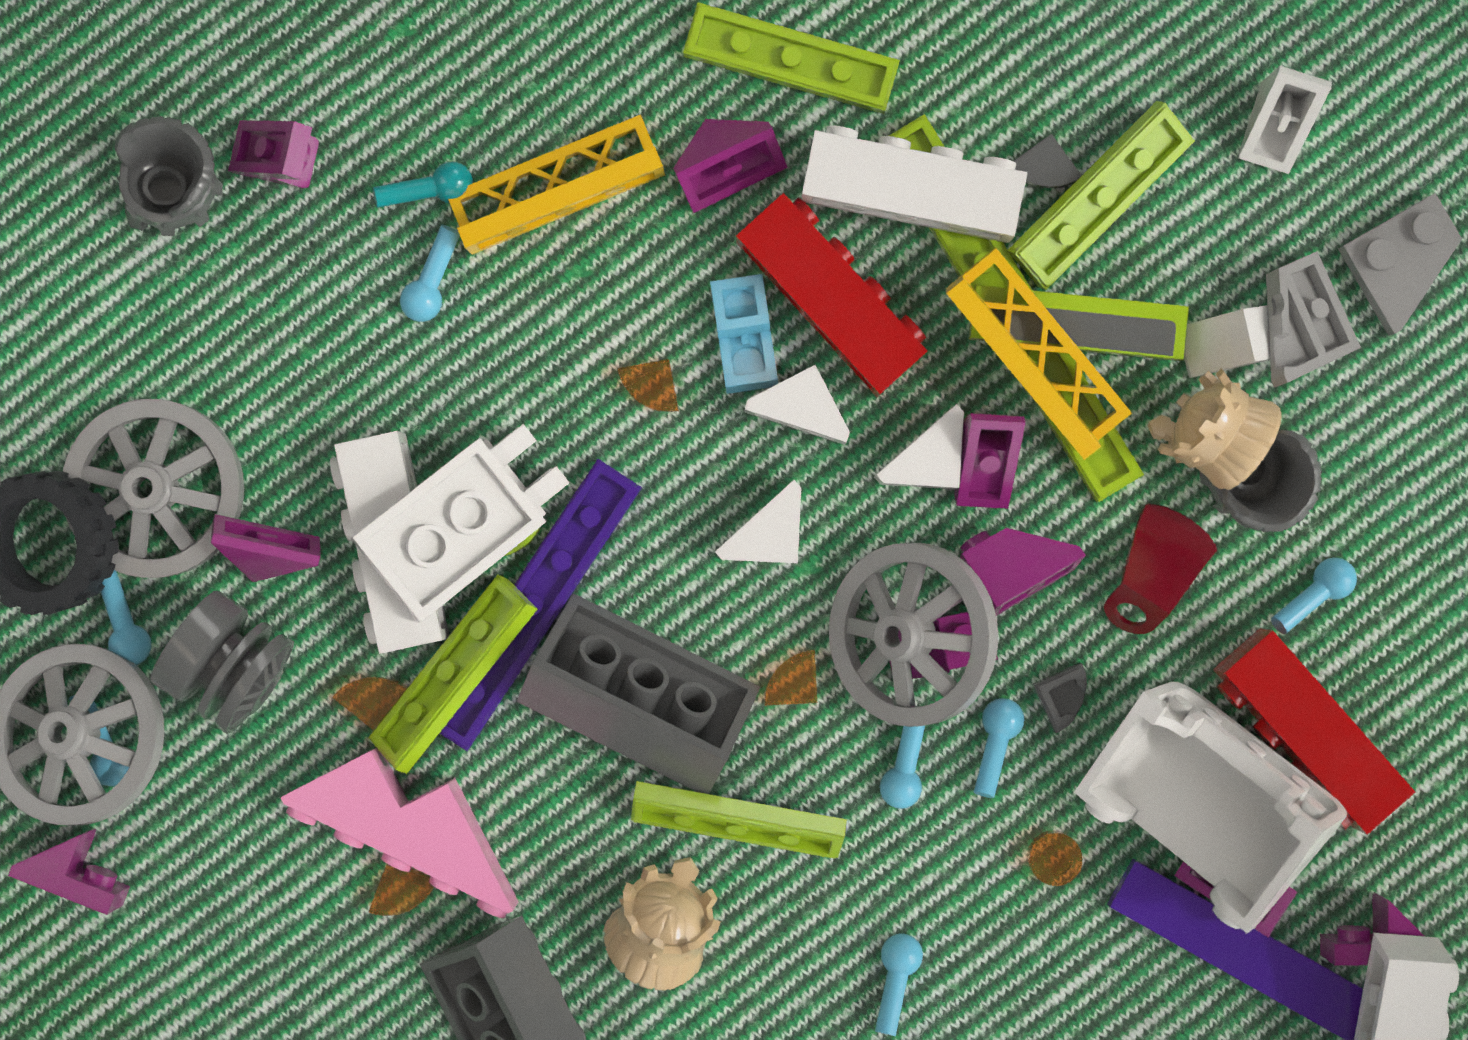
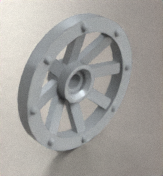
(163, 479)
(917, 634)
(82, 734)

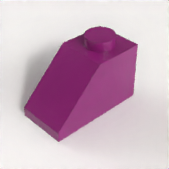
(1018, 564)

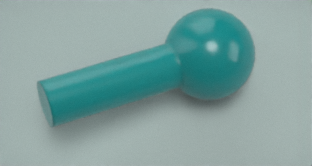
(446, 183)

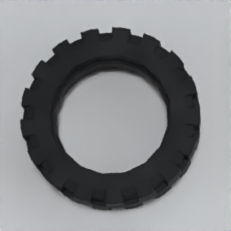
(92, 536)

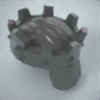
(165, 174)
(1278, 489)

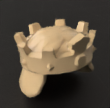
(1219, 431)
(661, 927)

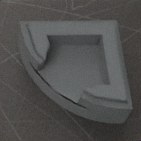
(1047, 165)
(1062, 695)

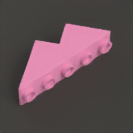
(427, 833)

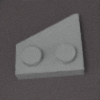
(1402, 259)
(1305, 320)

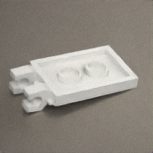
(457, 523)

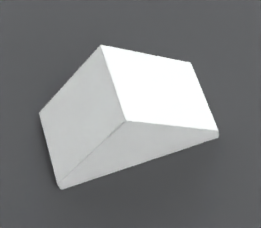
(1283, 118)
(1227, 341)
(801, 404)
(930, 459)
(769, 534)

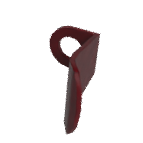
(1160, 566)

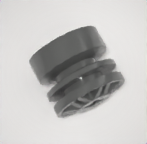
(215, 656)

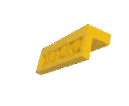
(559, 200)
(1021, 364)

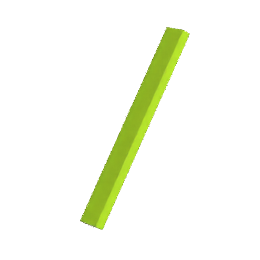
(1110, 465)

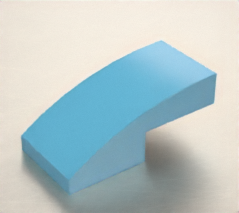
(744, 333)

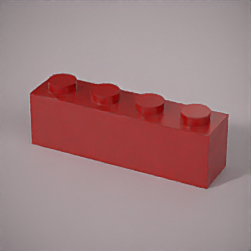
(830, 294)
(1311, 729)

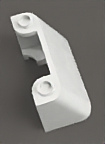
(1212, 799)

